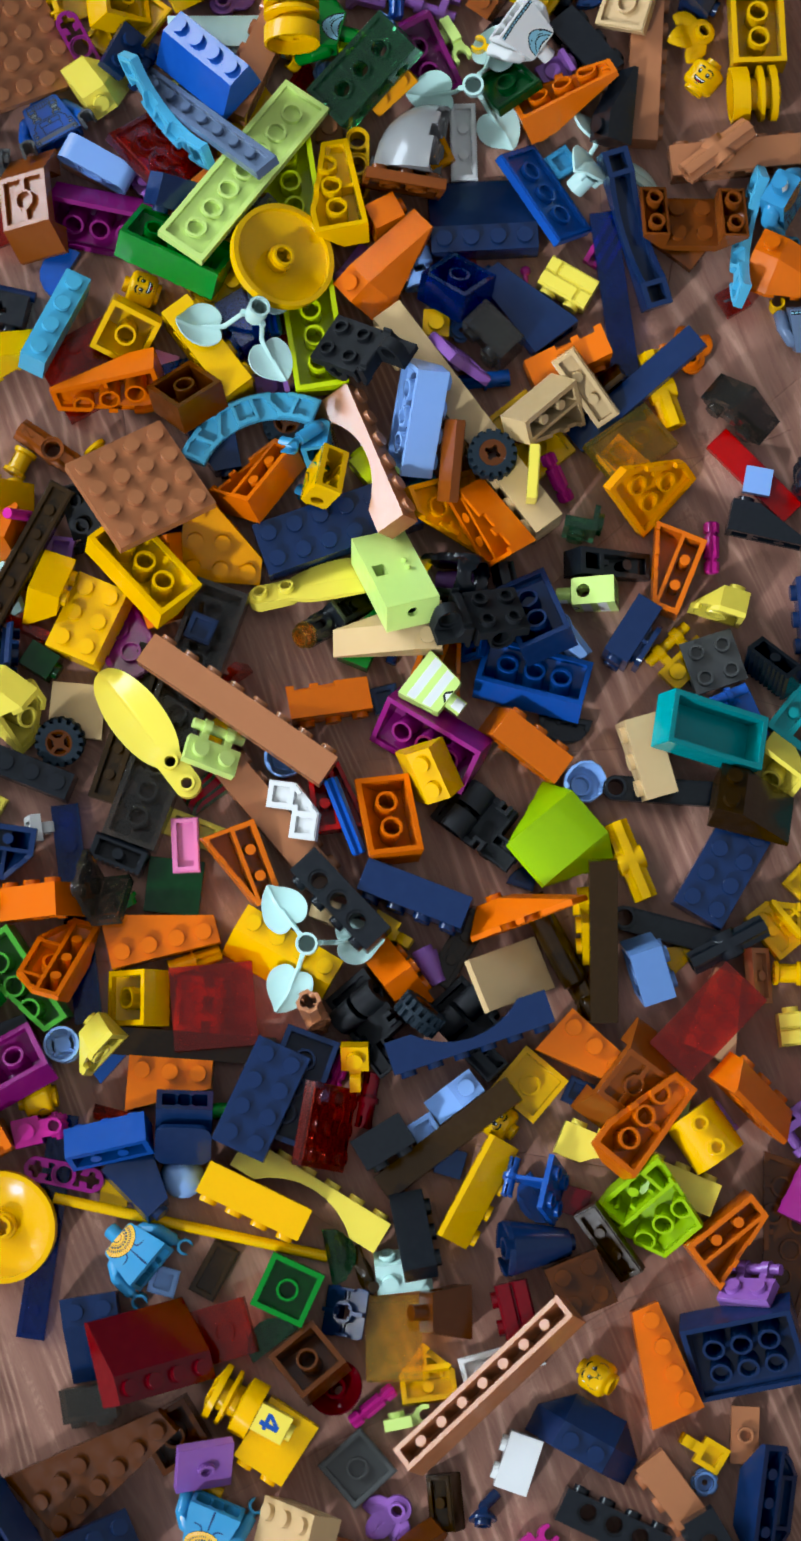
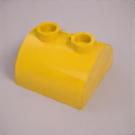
(705, 1136)

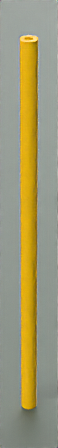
(192, 1227)

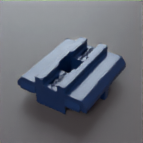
(9, 647)
(334, 1320)

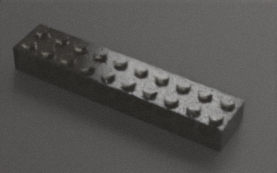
(144, 795)

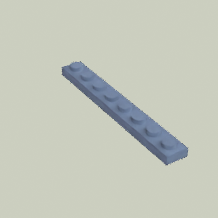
(213, 127)

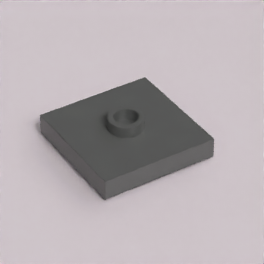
(357, 1468)

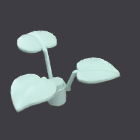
(435, 89)
(588, 172)
(268, 360)
(281, 911)

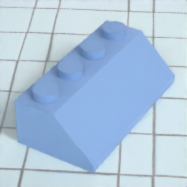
(418, 418)

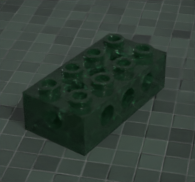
(381, 75)

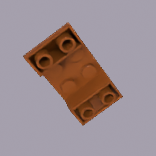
(29, 208)
(694, 223)
(628, 1078)

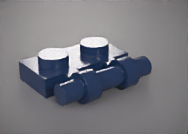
(131, 40)

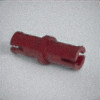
(367, 1100)

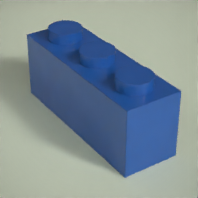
(108, 1141)

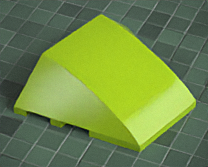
(558, 836)
(651, 1209)

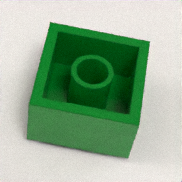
(287, 1289)

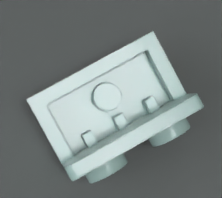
(391, 1277)

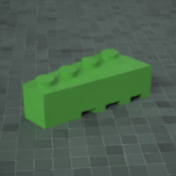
(41, 1010)

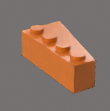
(158, 937)
(664, 1375)

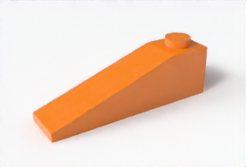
(562, 99)
(776, 266)
(381, 272)
(111, 385)
(515, 910)
(638, 1129)

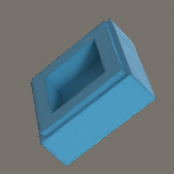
(560, 162)

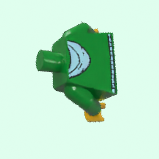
(332, 33)

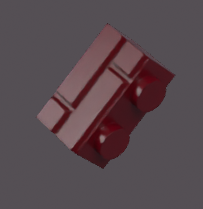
(514, 1306)

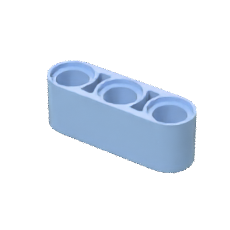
(96, 163)

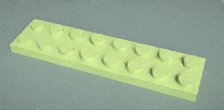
(228, 189)

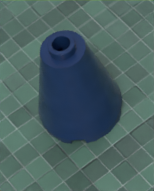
(531, 1245)

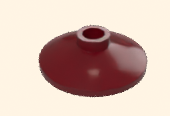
(336, 1405)

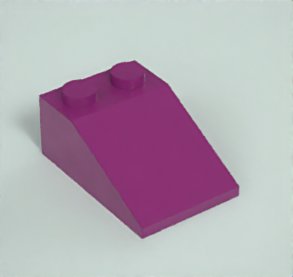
(426, 35)

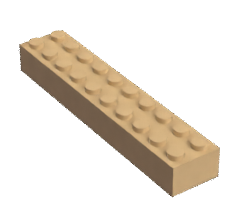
(538, 517)

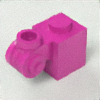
(35, 1130)

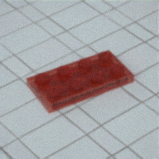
(708, 1021)

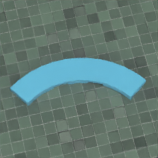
(161, 115)
(740, 251)
(245, 412)

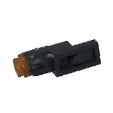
(335, 614)

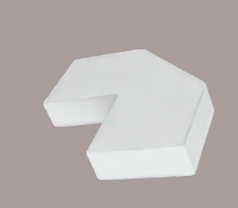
(305, 815)

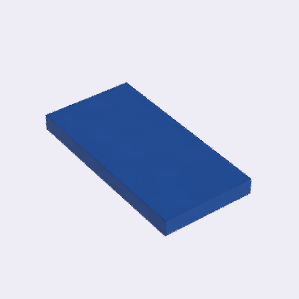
(543, 195)

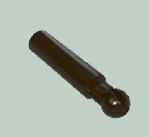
(563, 960)

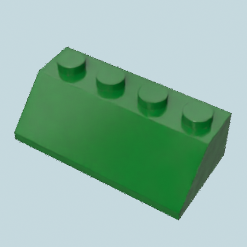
(141, 246)

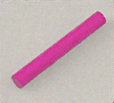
(16, 514)

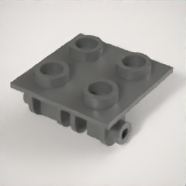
(713, 662)

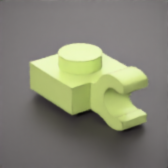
(453, 39)
(399, 1420)

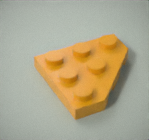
(648, 491)
(439, 514)
(219, 551)

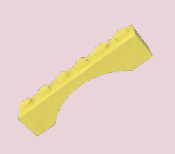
(701, 1191)
(361, 1224)

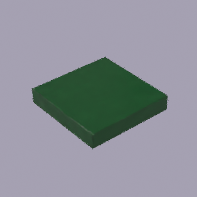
(509, 88)
(172, 892)

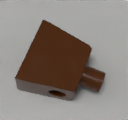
(444, 1311)

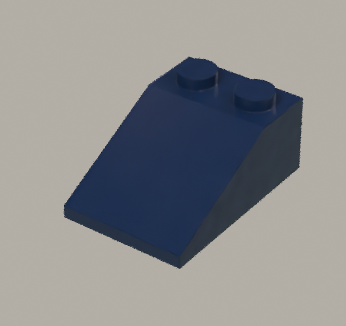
(549, 626)
(74, 1314)

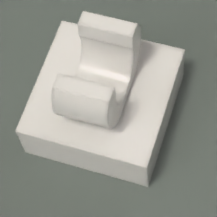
(44, 828)

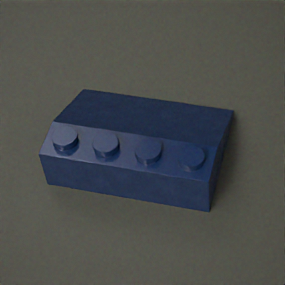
(482, 222)
(742, 1348)

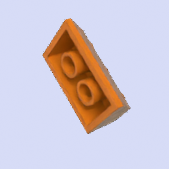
(389, 818)
(753, 1095)

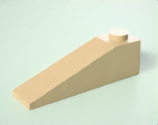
(370, 639)

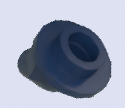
(483, 1516)

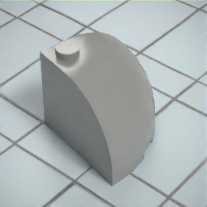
(414, 140)

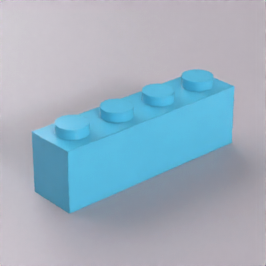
(54, 323)

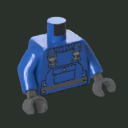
(49, 124)

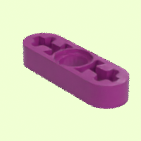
(76, 25)
(42, 1177)

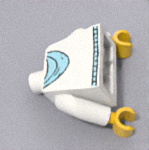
(520, 34)

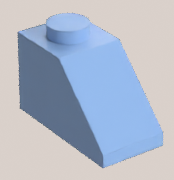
(454, 1096)

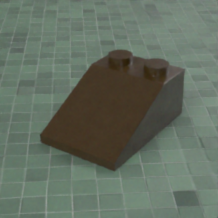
(749, 806)

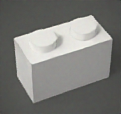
(517, 1462)

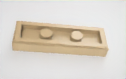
(592, 394)

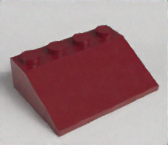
(147, 1352)

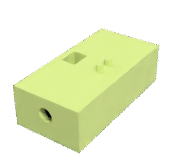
(394, 580)

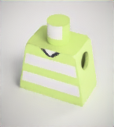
(602, 593)
(433, 687)

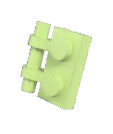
(210, 755)

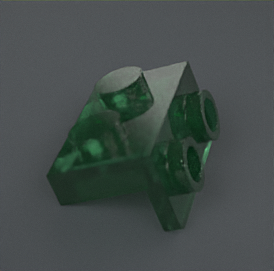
(581, 529)

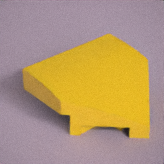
(783, 925)
(437, 1382)

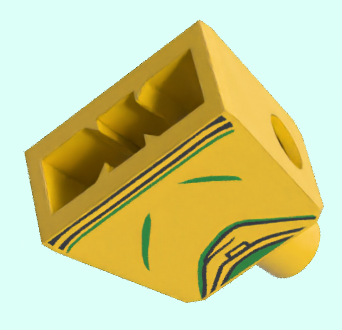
(324, 487)

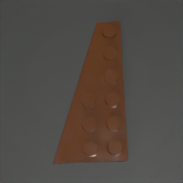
(780, 1233)
(80, 1478)

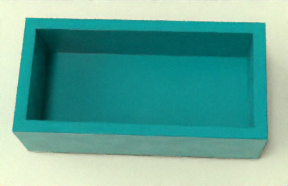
(709, 730)

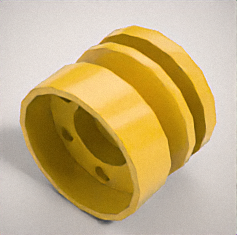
(291, 26)
(755, 93)
(235, 1400)

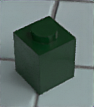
(42, 662)

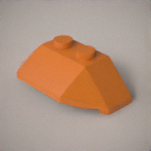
(59, 960)

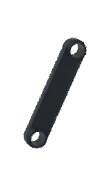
(689, 794)
(667, 929)

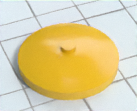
(281, 256)
(26, 1226)

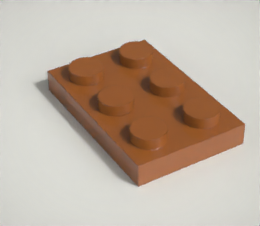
(403, 182)

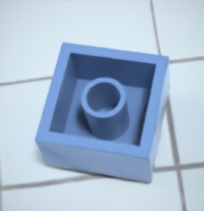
(648, 969)

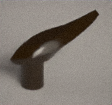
(364, 1272)

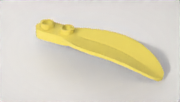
(318, 583)
(143, 727)

